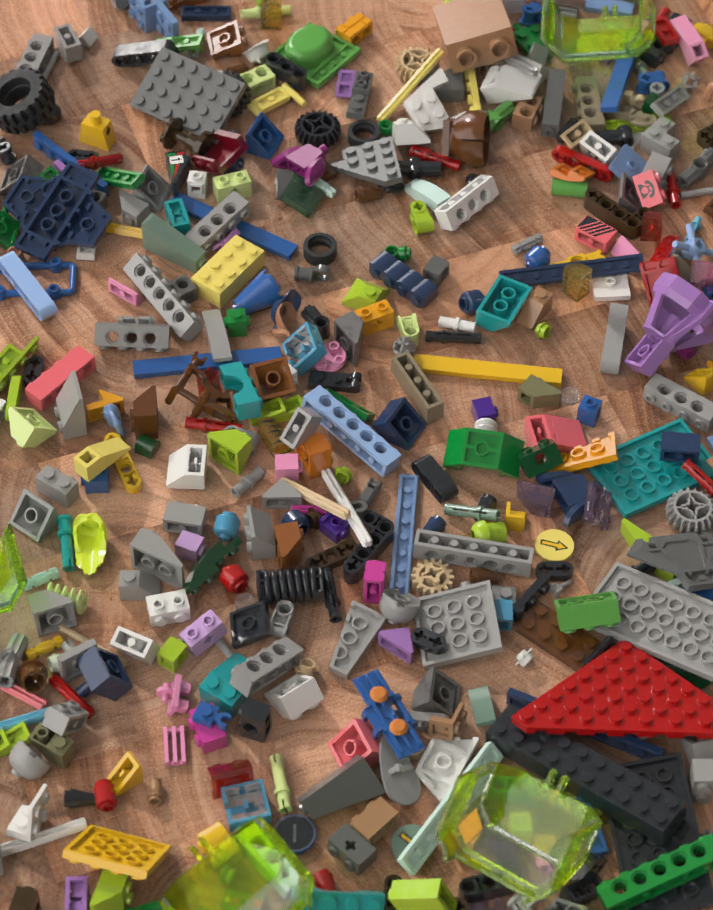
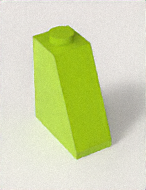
(421, 895)

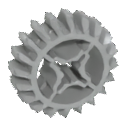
(690, 511)

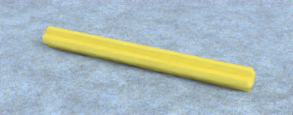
(410, 85)

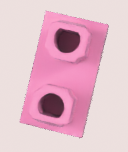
(172, 694)

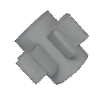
(685, 79)
(404, 344)

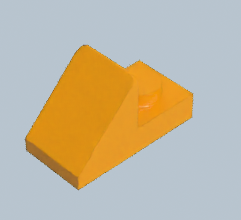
(95, 409)

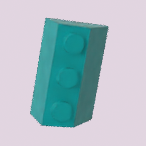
(502, 303)

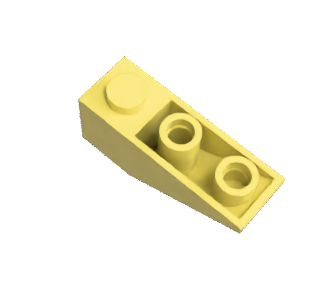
(98, 457)

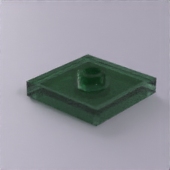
(301, 197)

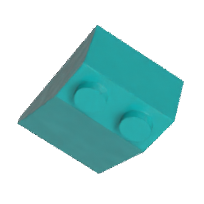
(217, 689)

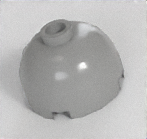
(398, 607)
(27, 762)

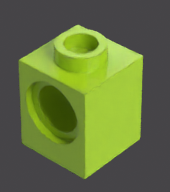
(172, 654)

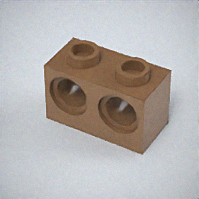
(527, 113)

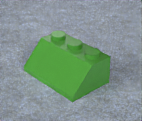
(587, 611)

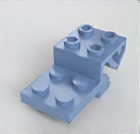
(154, 16)

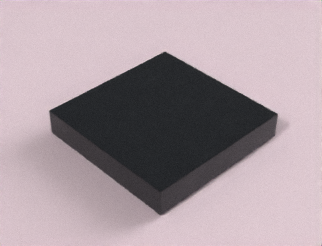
(250, 624)

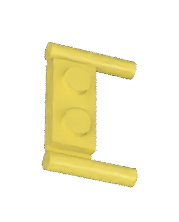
(275, 99)

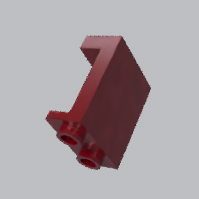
(223, 154)

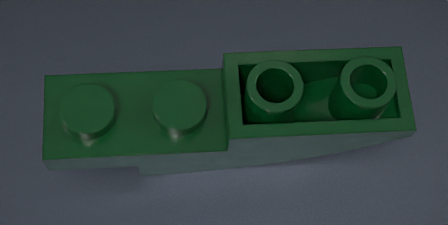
(208, 565)

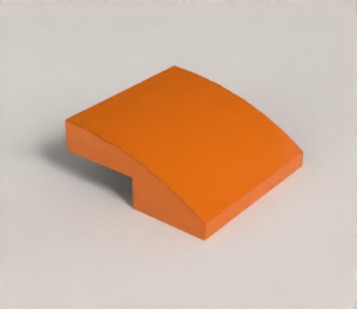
(568, 173)

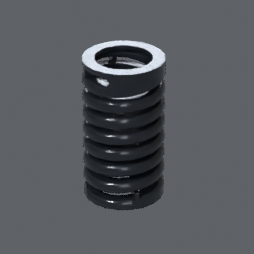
(288, 582)

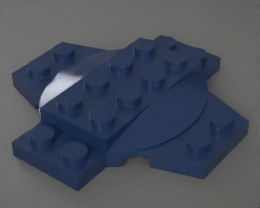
(57, 211)

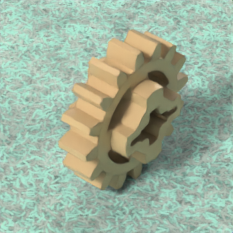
(433, 577)

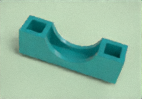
(246, 401)
(353, 900)

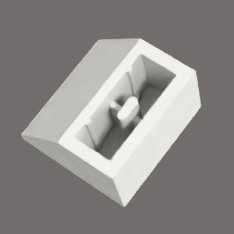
(187, 467)

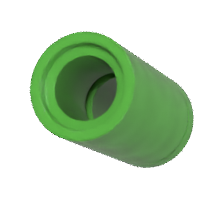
(569, 188)

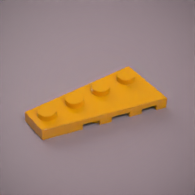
(588, 456)

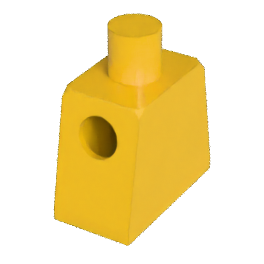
(97, 131)

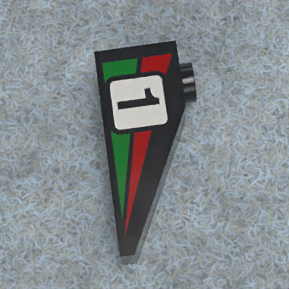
(178, 169)

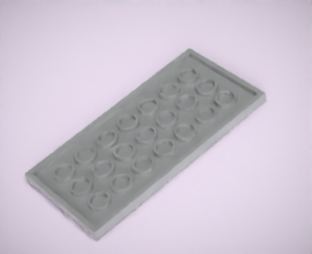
(661, 619)

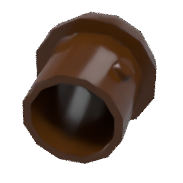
(35, 683)

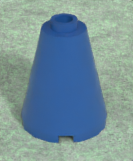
(258, 294)

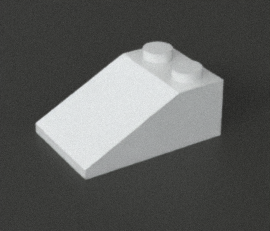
(509, 84)

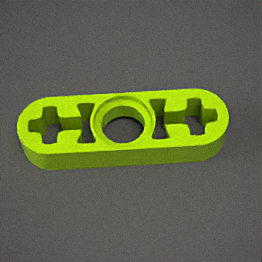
(14, 393)

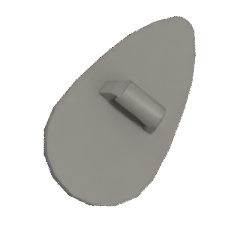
(398, 776)

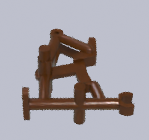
(205, 401)

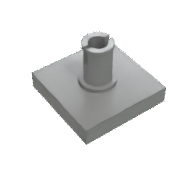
(67, 661)

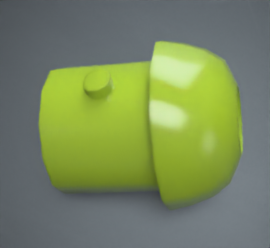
(489, 531)

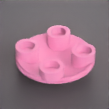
(334, 358)

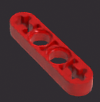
(564, 155)

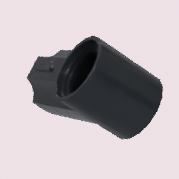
(621, 136)
(313, 316)

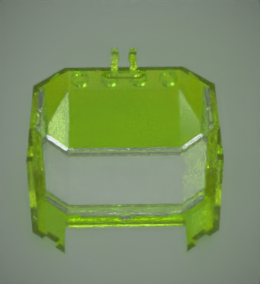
(517, 829)
(243, 872)

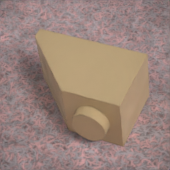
(576, 133)

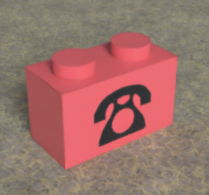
(649, 189)

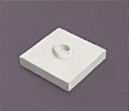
(611, 288)

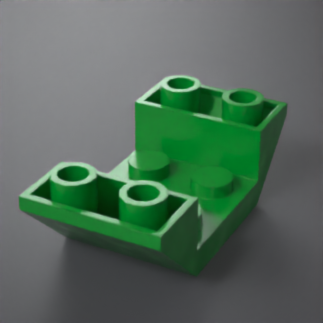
(483, 451)

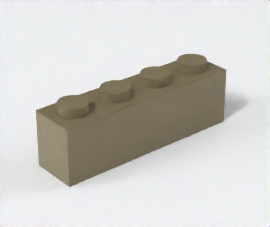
(417, 386)

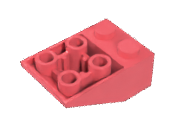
(563, 431)

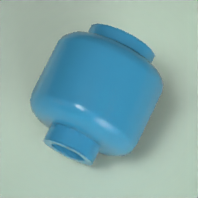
(227, 526)

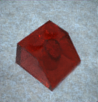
(228, 774)

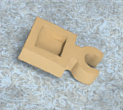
(630, 99)

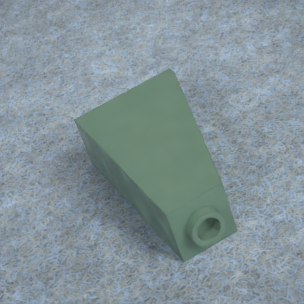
(171, 244)

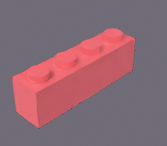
(47, 386)

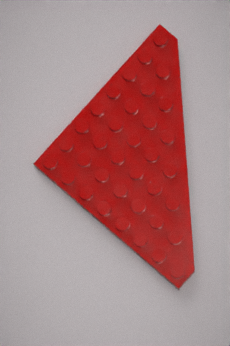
(620, 696)

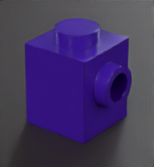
(484, 408)

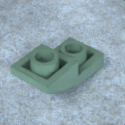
(481, 706)

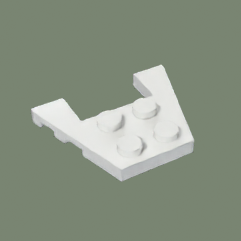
(425, 105)

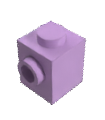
(190, 546)

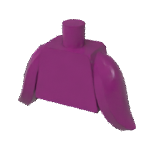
(305, 161)

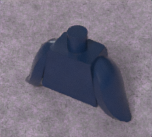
(569, 493)

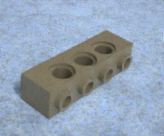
(588, 102)

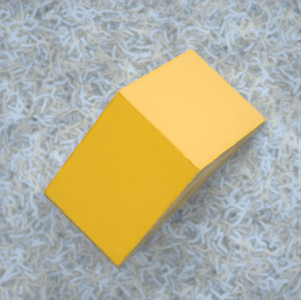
(701, 380)
(126, 774)

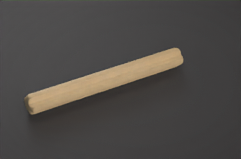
(319, 500)

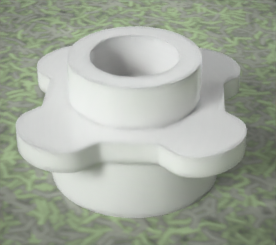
(524, 657)

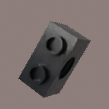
(255, 720)

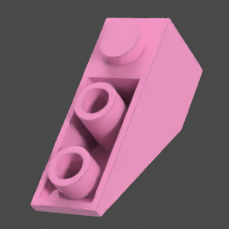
(690, 41)

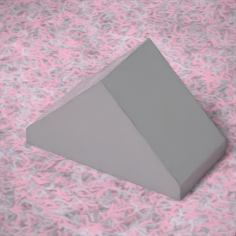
(281, 496)

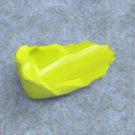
(89, 542)

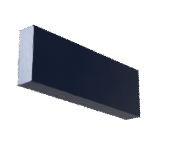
(205, 13)

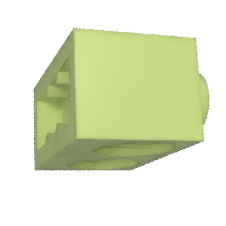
(260, 80)

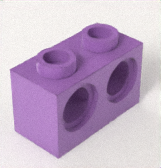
(77, 893)

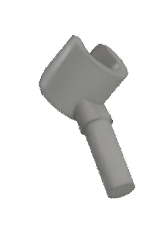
(557, 588)

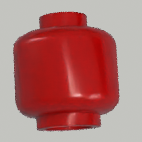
(234, 579)

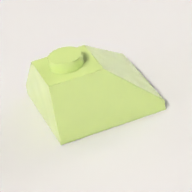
(29, 427)

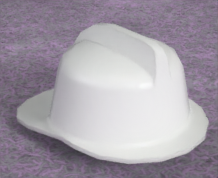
(257, 52)

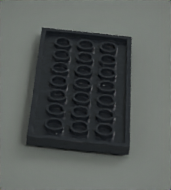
(635, 848)

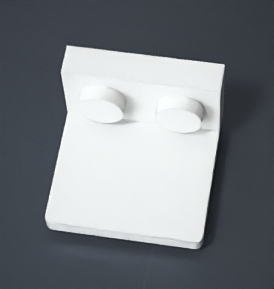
(29, 818)

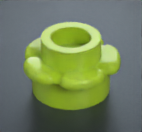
(543, 330)
(343, 474)

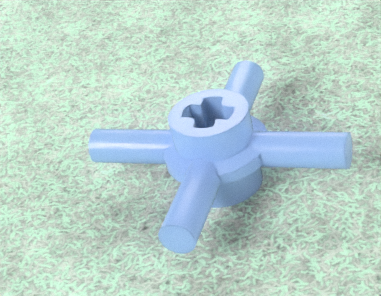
(694, 247)

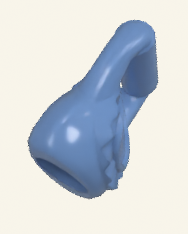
(113, 417)

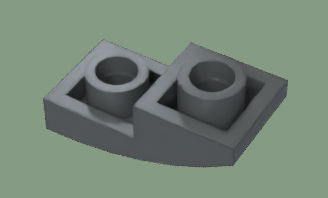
(282, 179)

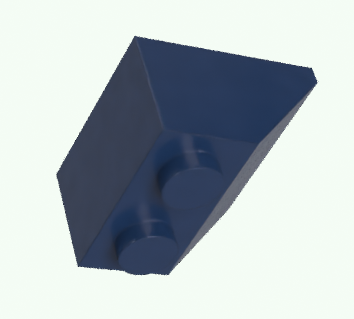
(400, 423)

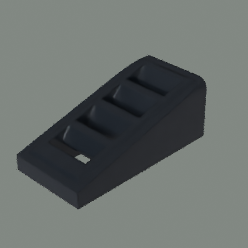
(569, 891)

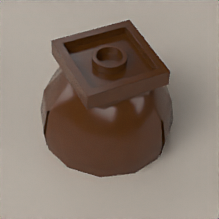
(467, 137)

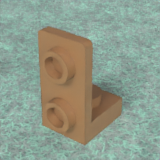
(447, 728)

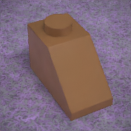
(535, 308)

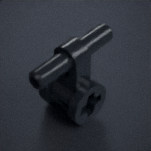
(6, 154)

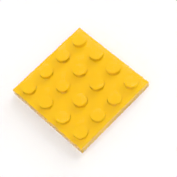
(116, 852)

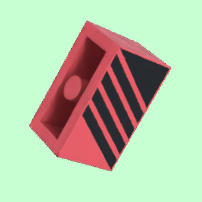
(595, 234)

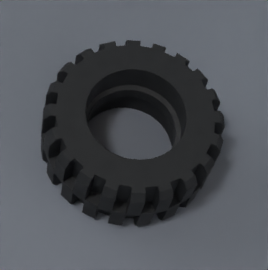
(33, 108)

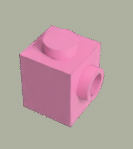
(287, 466)

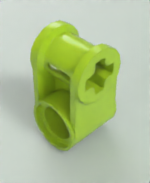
(420, 218)

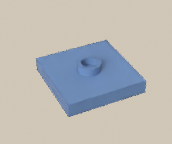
(627, 161)

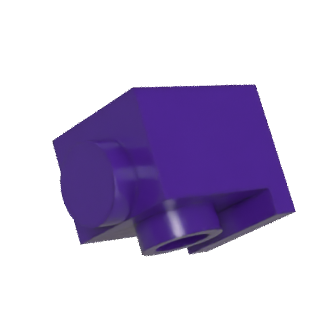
(334, 527)

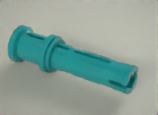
(65, 536)

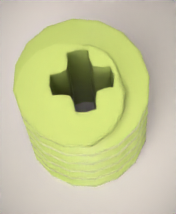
(79, 601)

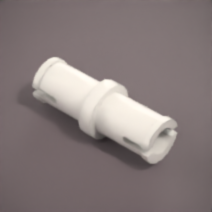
(457, 324)

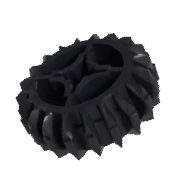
(317, 129)

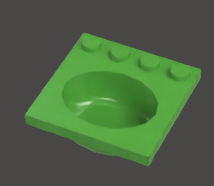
(318, 53)

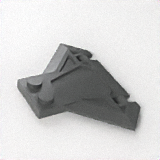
(682, 554)

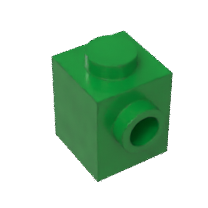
(236, 322)

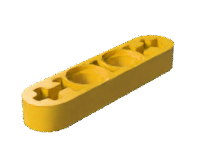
(125, 478)

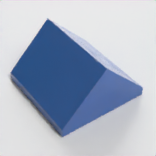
(263, 137)

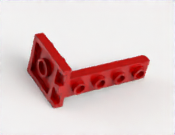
(660, 262)

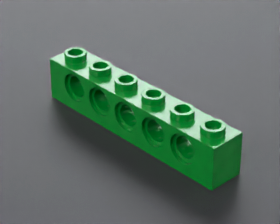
(655, 884)

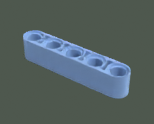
(27, 286)

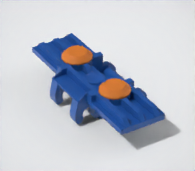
(383, 718)

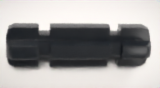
(572, 121)

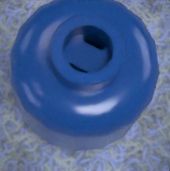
(537, 256)

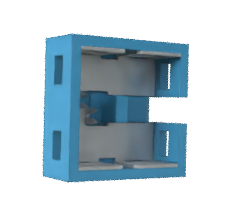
(306, 346)
(245, 803)

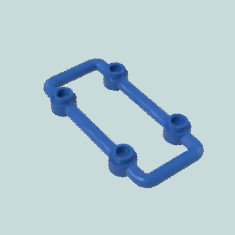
(55, 265)

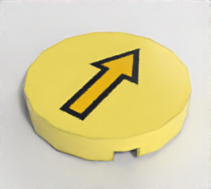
(554, 546)

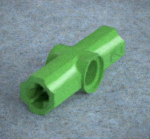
(500, 114)

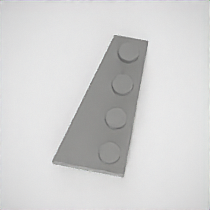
(356, 637)

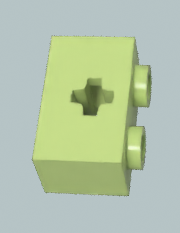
(236, 181)

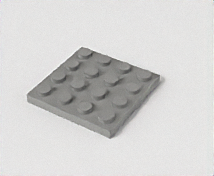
(466, 621)

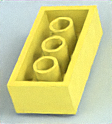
(228, 271)

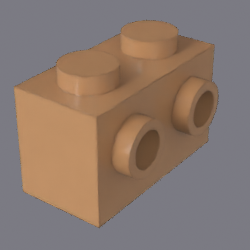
(375, 820)

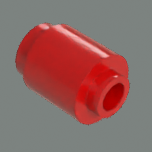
(105, 795)

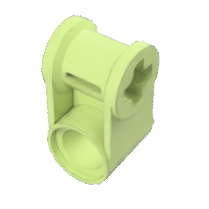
(409, 327)

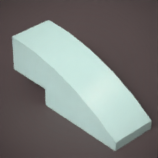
(426, 192)

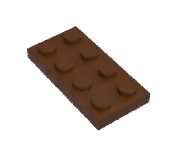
(542, 629)

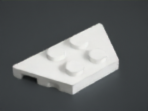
(443, 763)

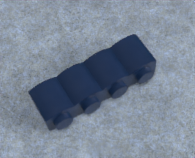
(403, 279)

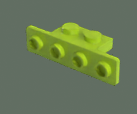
(12, 358)

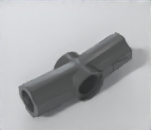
(697, 170)

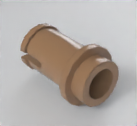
(155, 791)

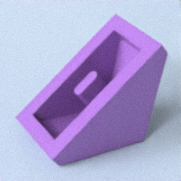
(397, 642)

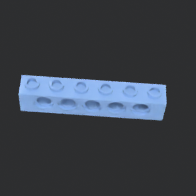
(353, 431)

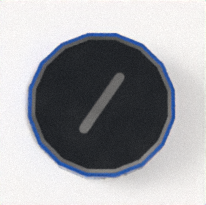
(297, 833)

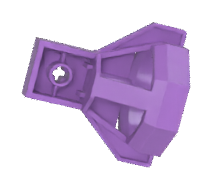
(672, 315)

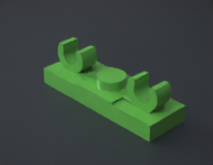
(188, 42)

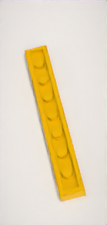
(486, 369)

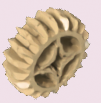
(410, 61)

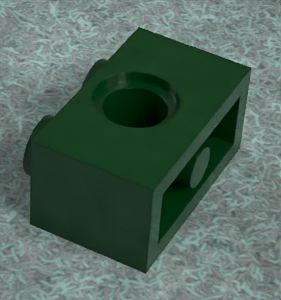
(550, 459)

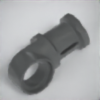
(312, 274)

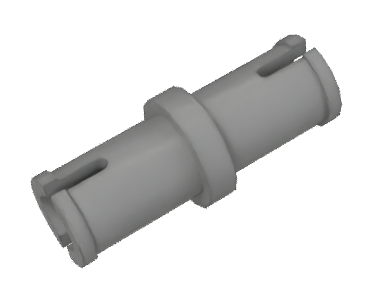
(247, 482)

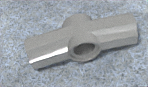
(11, 659)

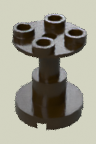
(196, 144)

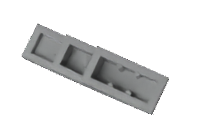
(216, 335)

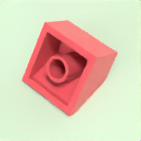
(355, 740)

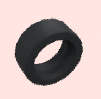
(362, 125)
(319, 239)

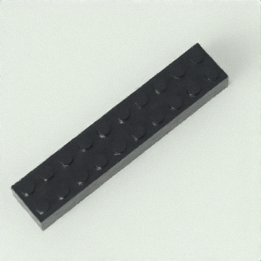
(591, 777)

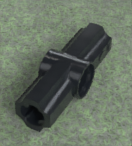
(416, 168)

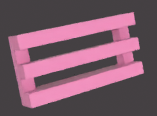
(173, 730)

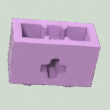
(203, 633)

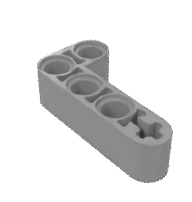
(614, 338)

